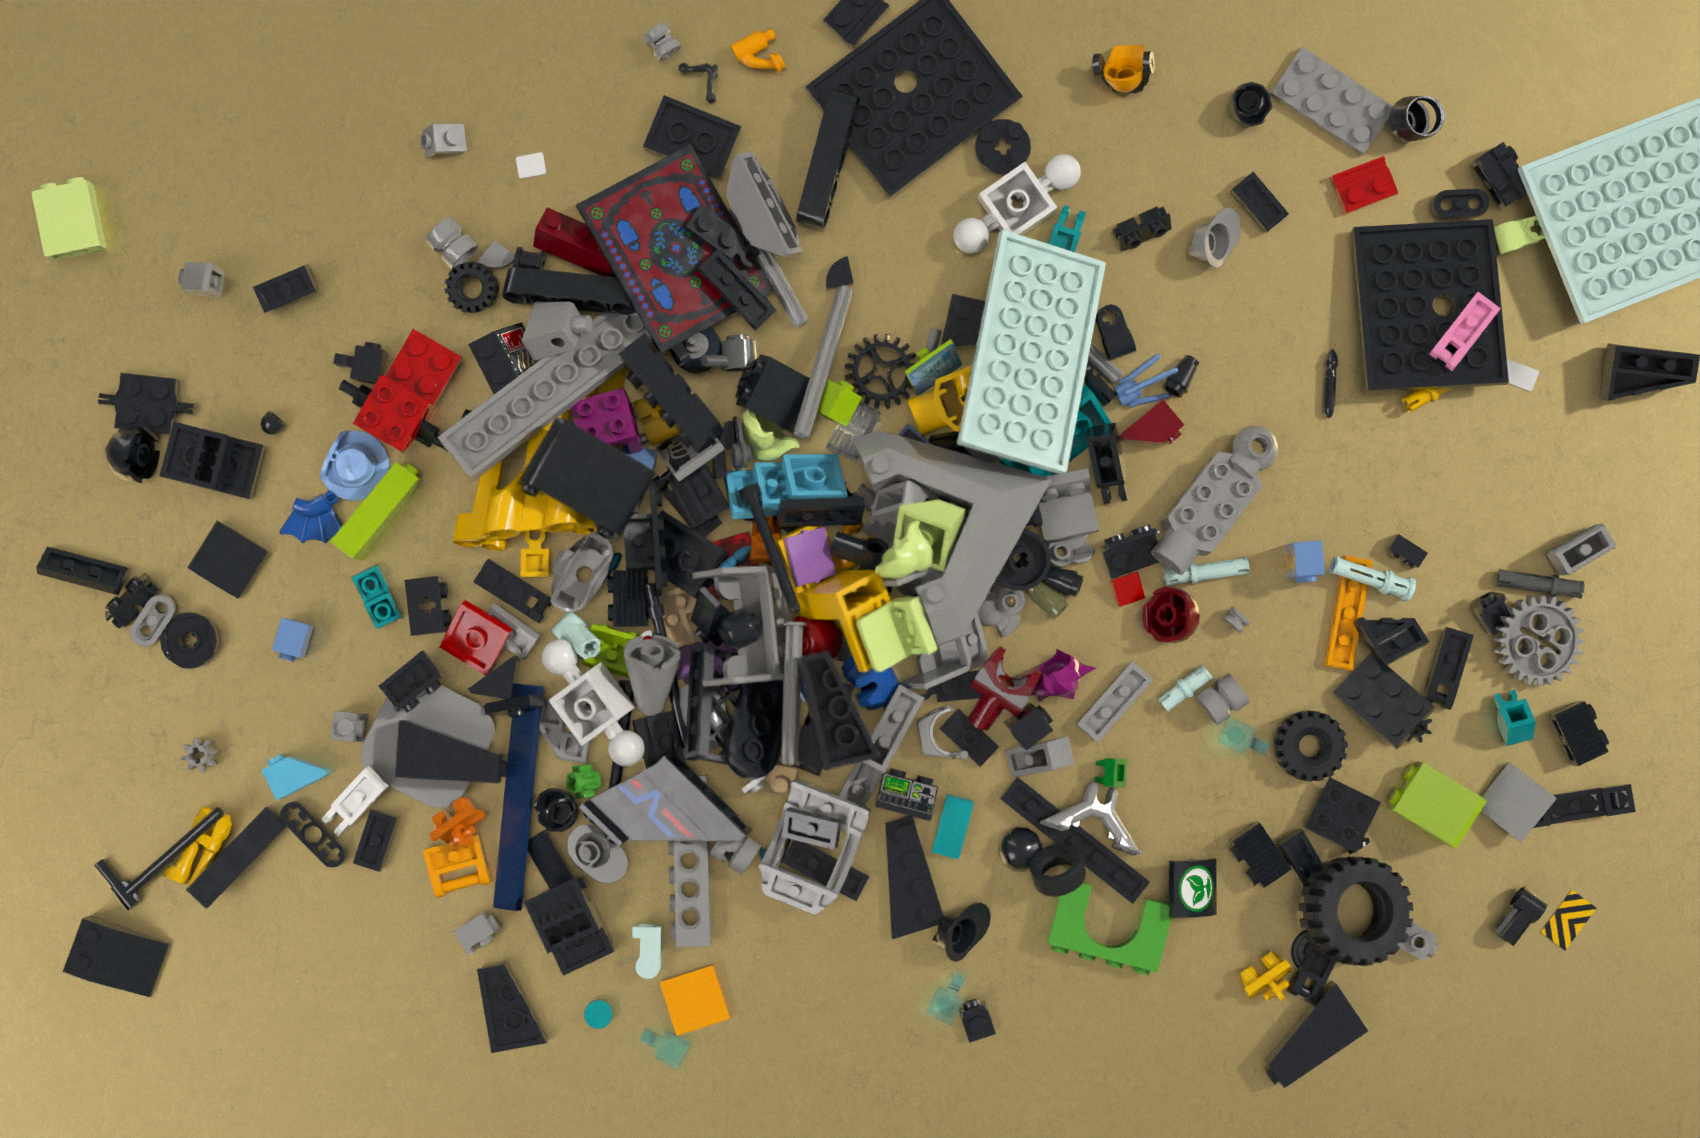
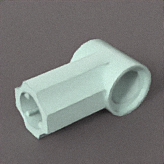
(575, 631)

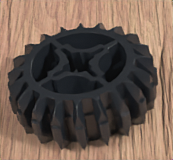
(870, 349)

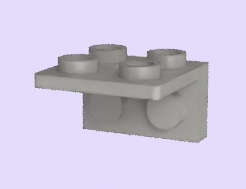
(1068, 507)

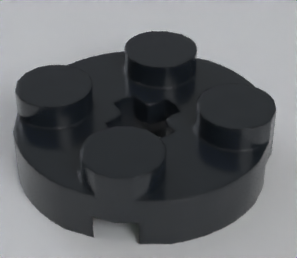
(991, 135)
(181, 654)

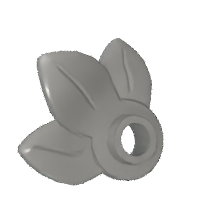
(1075, 549)
(998, 612)

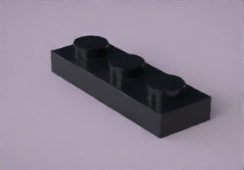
(736, 289)
(820, 512)
(82, 570)
(820, 867)

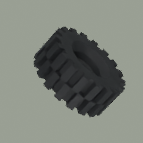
(1331, 750)

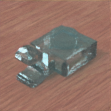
(1239, 737)
(946, 1002)
(670, 1048)

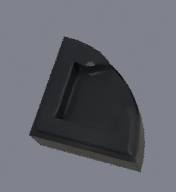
(839, 274)

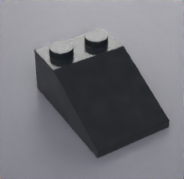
(116, 956)

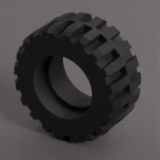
(1389, 908)

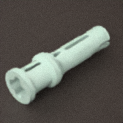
(1386, 579)

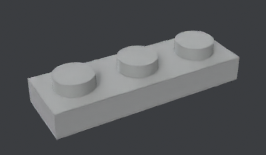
(1114, 701)

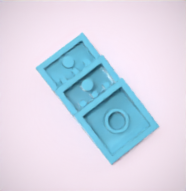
(793, 478)

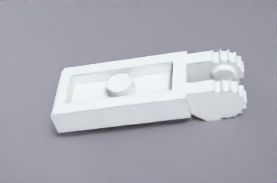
(356, 799)

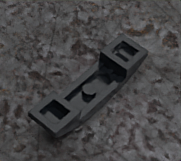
(1589, 804)

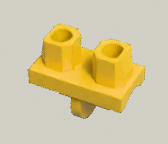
(1276, 970)

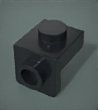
(1490, 609)

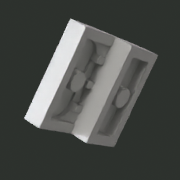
(1516, 802)

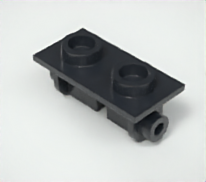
(1154, 224)
(122, 608)

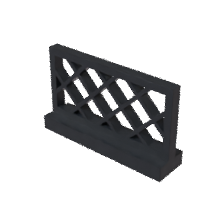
(699, 705)

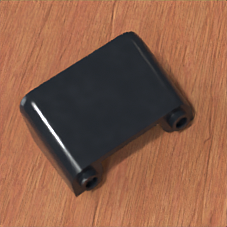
(587, 477)

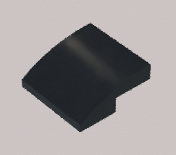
(227, 559)

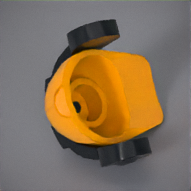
(1125, 68)

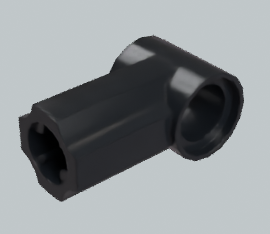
(865, 553)
(1523, 910)

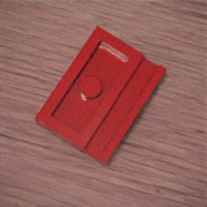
(1364, 185)

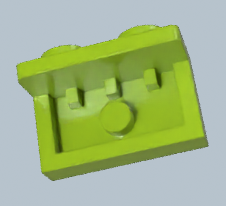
(611, 649)

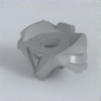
(567, 590)

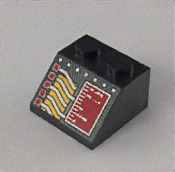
(502, 356)

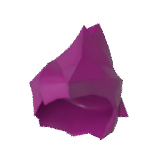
(1059, 676)

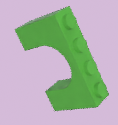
(1140, 950)

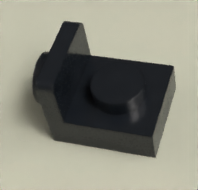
(976, 1020)

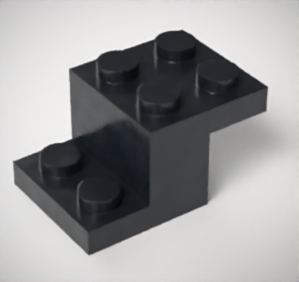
(212, 460)
(569, 926)

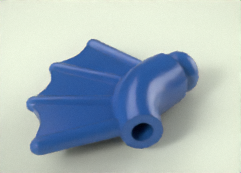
(313, 518)

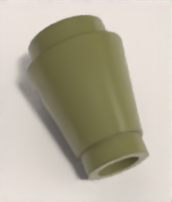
(1048, 600)

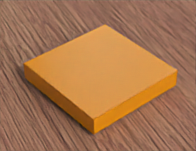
(694, 1000)

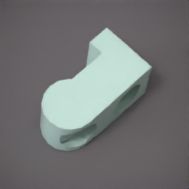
(650, 949)

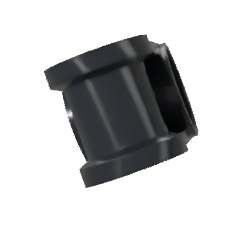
(1117, 337)

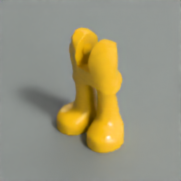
(209, 840)

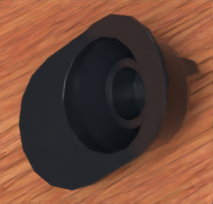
(962, 931)

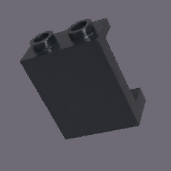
(773, 392)

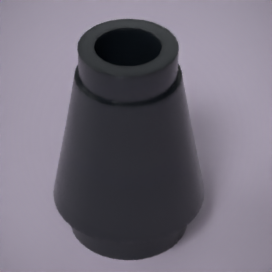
(1180, 382)
(1064, 581)

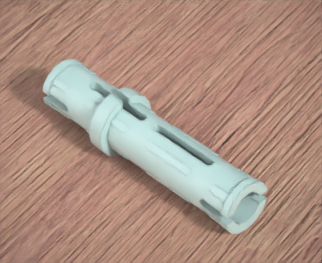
(1208, 571)

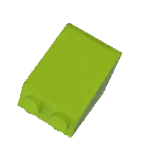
(1436, 804)

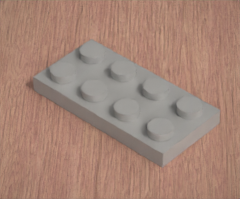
(1332, 101)

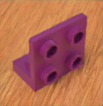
(609, 418)

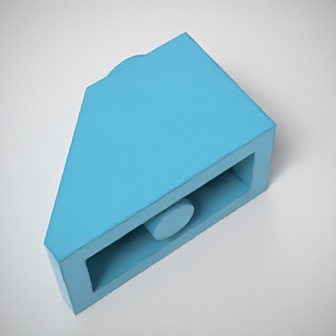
(291, 775)

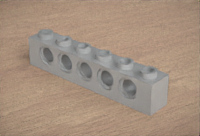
(700, 932)

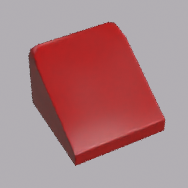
(1128, 589)

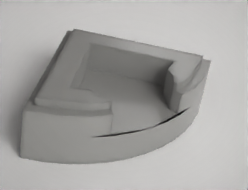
(496, 256)

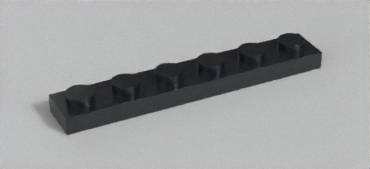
(1094, 854)

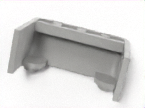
(758, 593)
(950, 658)

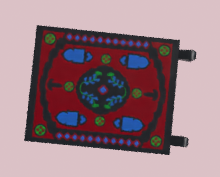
(654, 258)

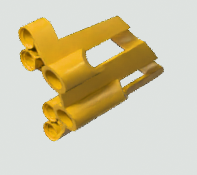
(508, 510)

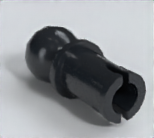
(1098, 386)

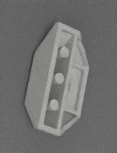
(760, 208)

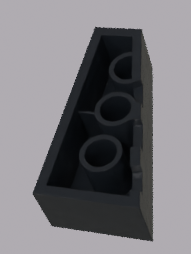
(670, 394)
(834, 717)

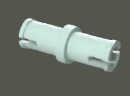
(1185, 688)

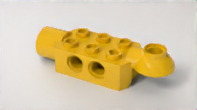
(943, 404)

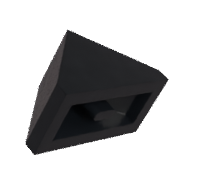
(499, 682)

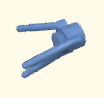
(1130, 391)

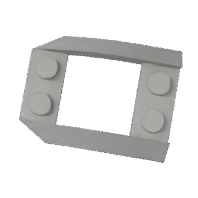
(797, 889)

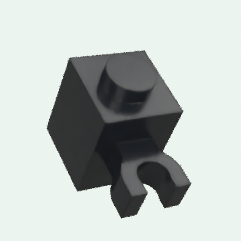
(367, 363)

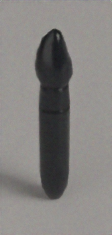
(1330, 383)

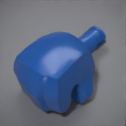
(875, 686)

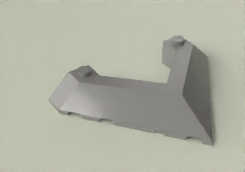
(1000, 509)

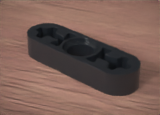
(312, 846)

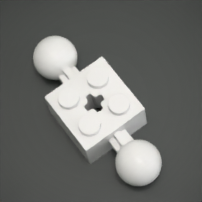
(1021, 184)
(592, 703)

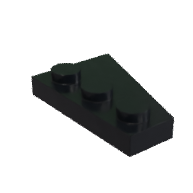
(506, 1011)

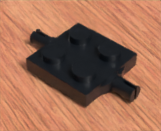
(146, 402)

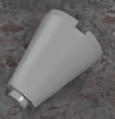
(652, 671)

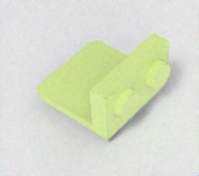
(896, 632)

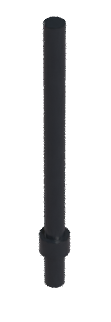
(656, 613)

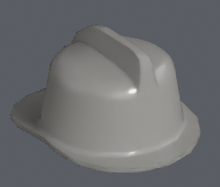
(1216, 239)
(596, 855)

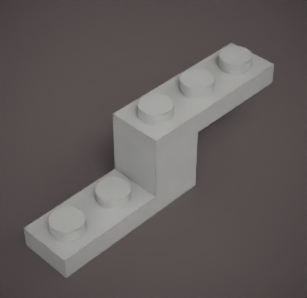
(886, 739)

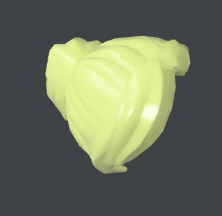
(765, 437)
(906, 555)

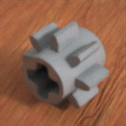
(190, 755)

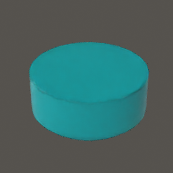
(598, 1014)

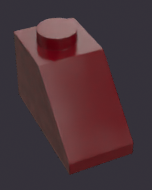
(1154, 427)

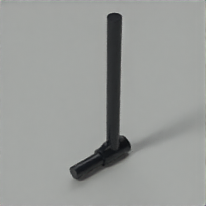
(127, 891)

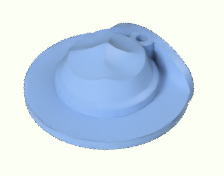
(354, 465)

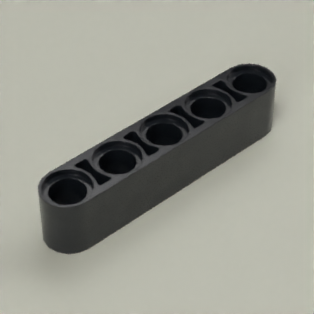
(827, 158)
(585, 291)

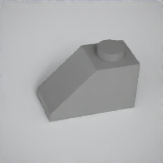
(201, 279)
(1040, 757)

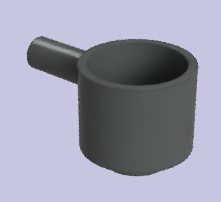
(736, 354)

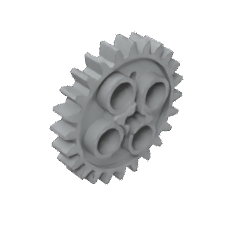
(1551, 617)

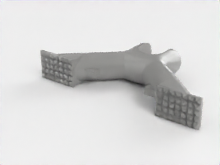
(1105, 812)

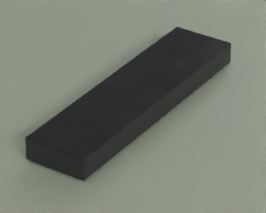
(236, 857)

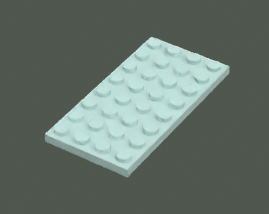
(1032, 353)

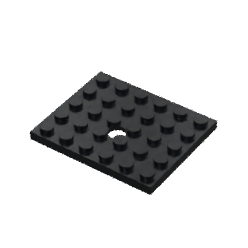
(953, 96)
(1398, 279)

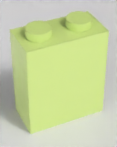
(68, 219)

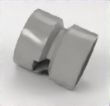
(454, 246)
(1222, 699)
(737, 854)

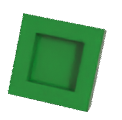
(1114, 772)

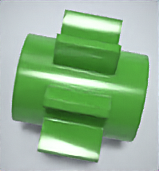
(583, 781)

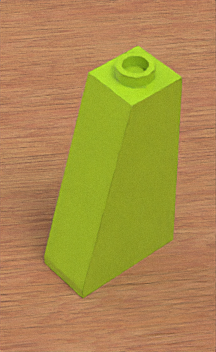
(377, 511)

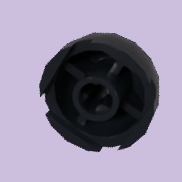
(132, 453)

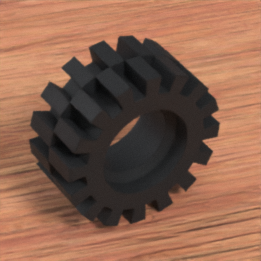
(487, 281)

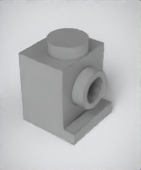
(349, 726)
(477, 932)
(1428, 946)

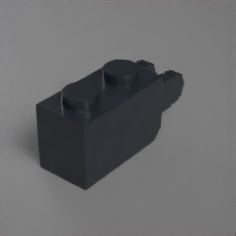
(1107, 460)

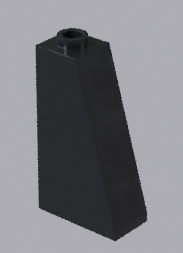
(440, 756)
(1315, 1037)

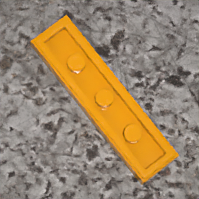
(1348, 607)

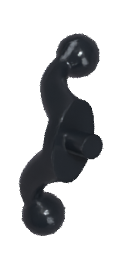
(709, 70)

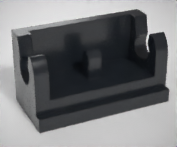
(285, 288)

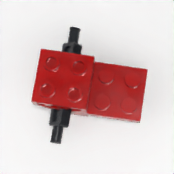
(406, 397)

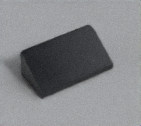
(549, 859)

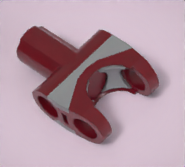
(999, 691)

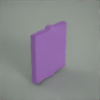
(809, 556)

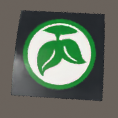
(1192, 888)

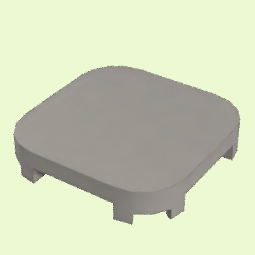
(441, 711)

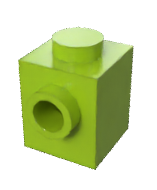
(838, 402)

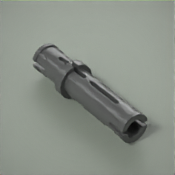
(1546, 584)

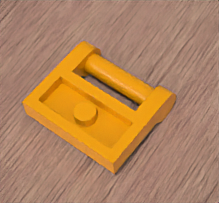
(446, 858)

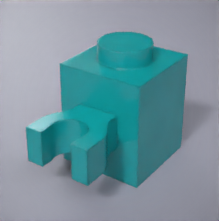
(1514, 719)

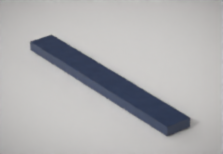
(517, 805)

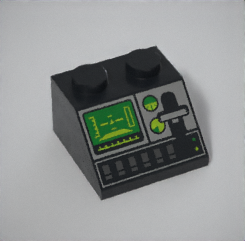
(907, 795)

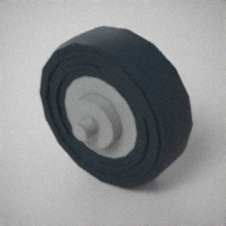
(702, 343)

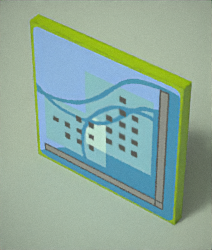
(933, 366)

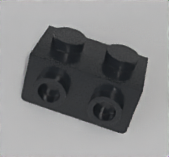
(411, 682)

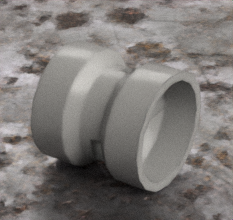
(662, 42)

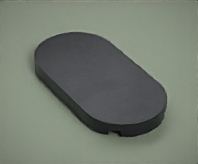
(756, 729)

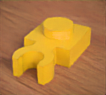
(535, 560)

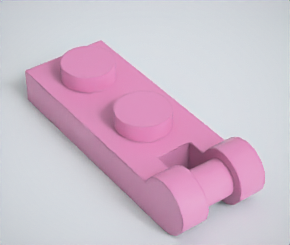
(1465, 330)

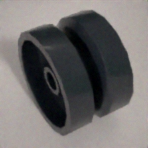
(1032, 565)

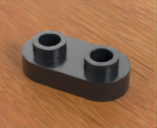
(1458, 204)

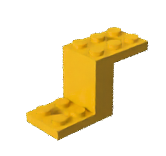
(841, 596)

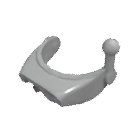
(928, 743)

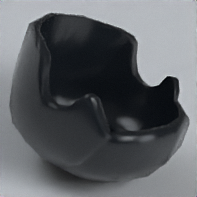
(1250, 104)
(556, 809)
(1018, 848)

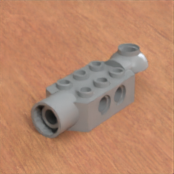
(1214, 500)

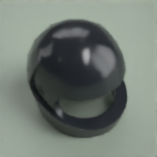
(1411, 120)

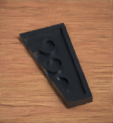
(911, 887)

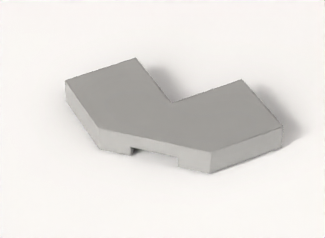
(562, 742)

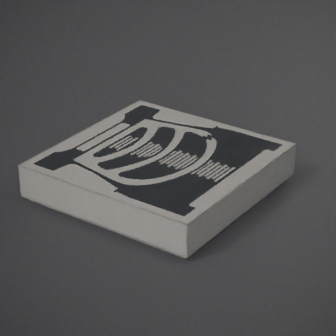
(685, 460)

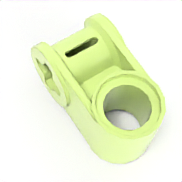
(1517, 234)

